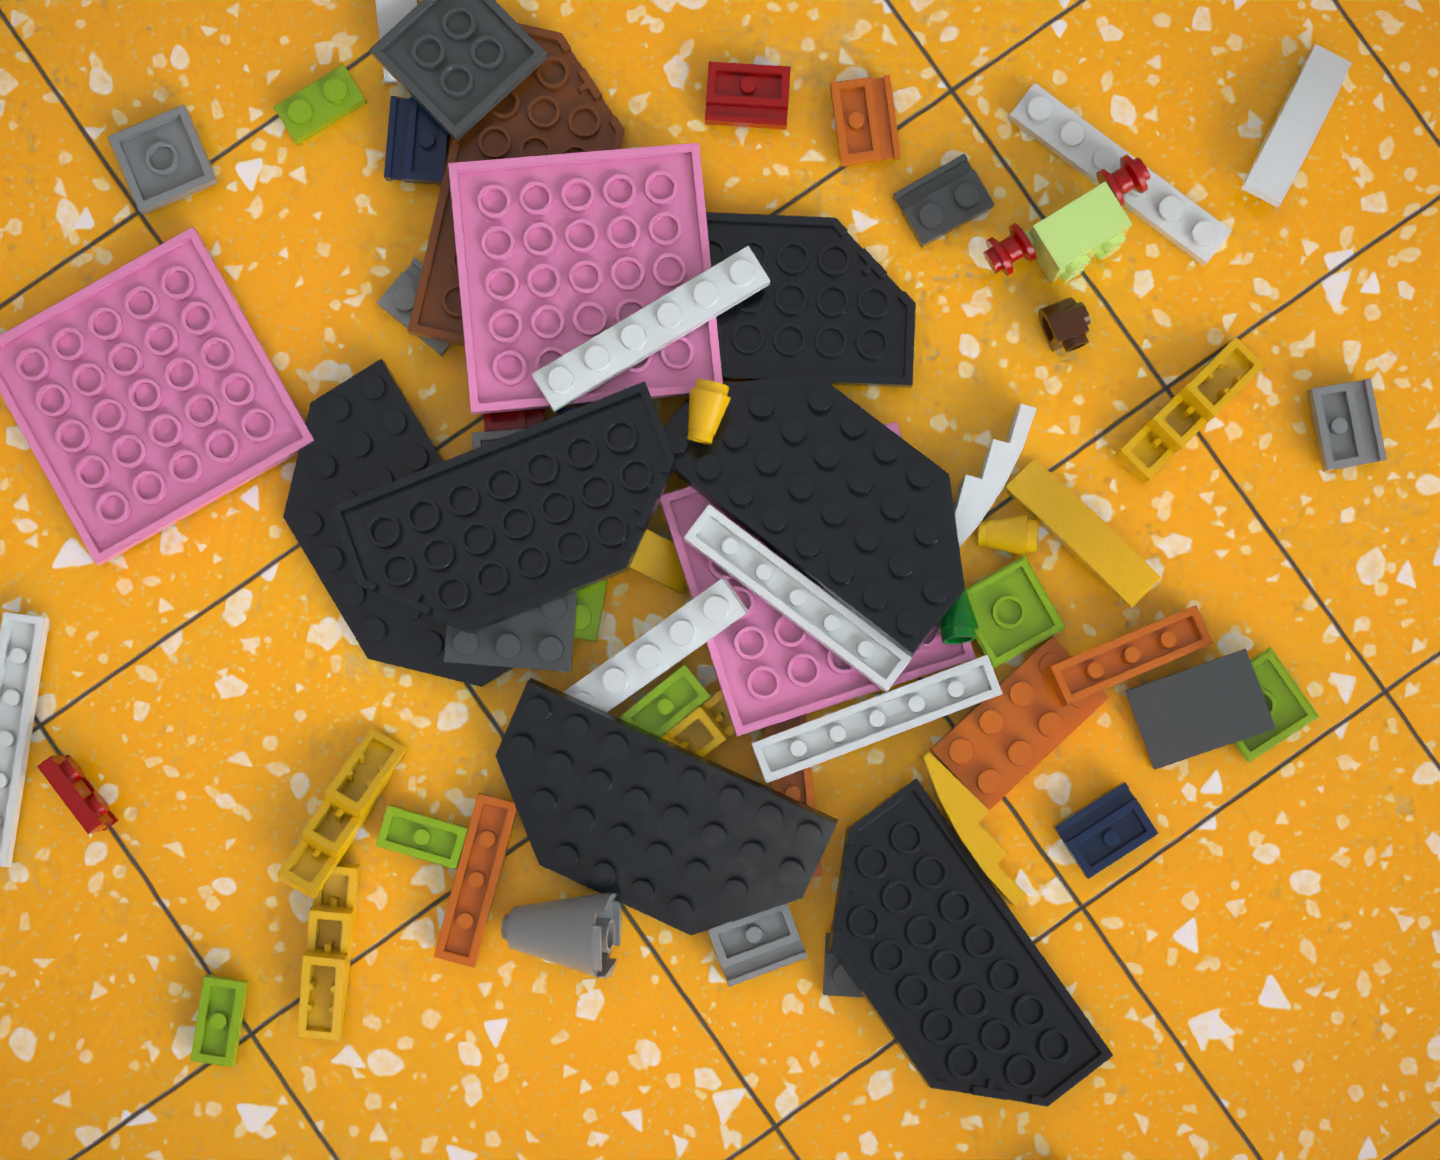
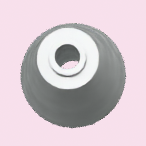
(568, 932)

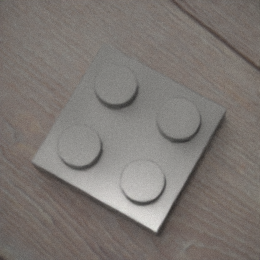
(163, 159)

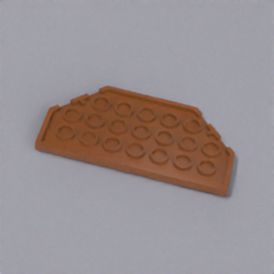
(544, 115)

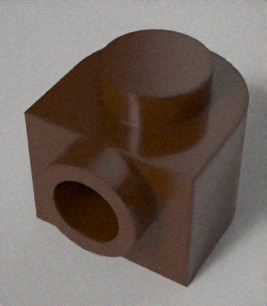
(1065, 324)

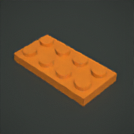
(1013, 731)

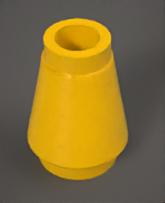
(706, 409)
(1010, 534)

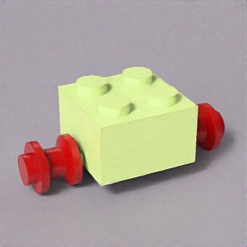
(1076, 232)

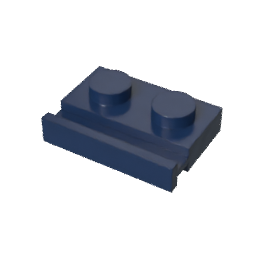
(415, 144)
(1105, 830)

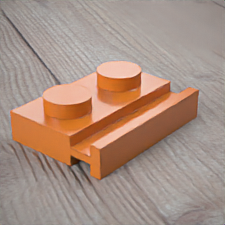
(865, 120)

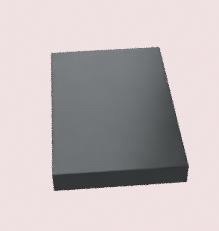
(1200, 709)

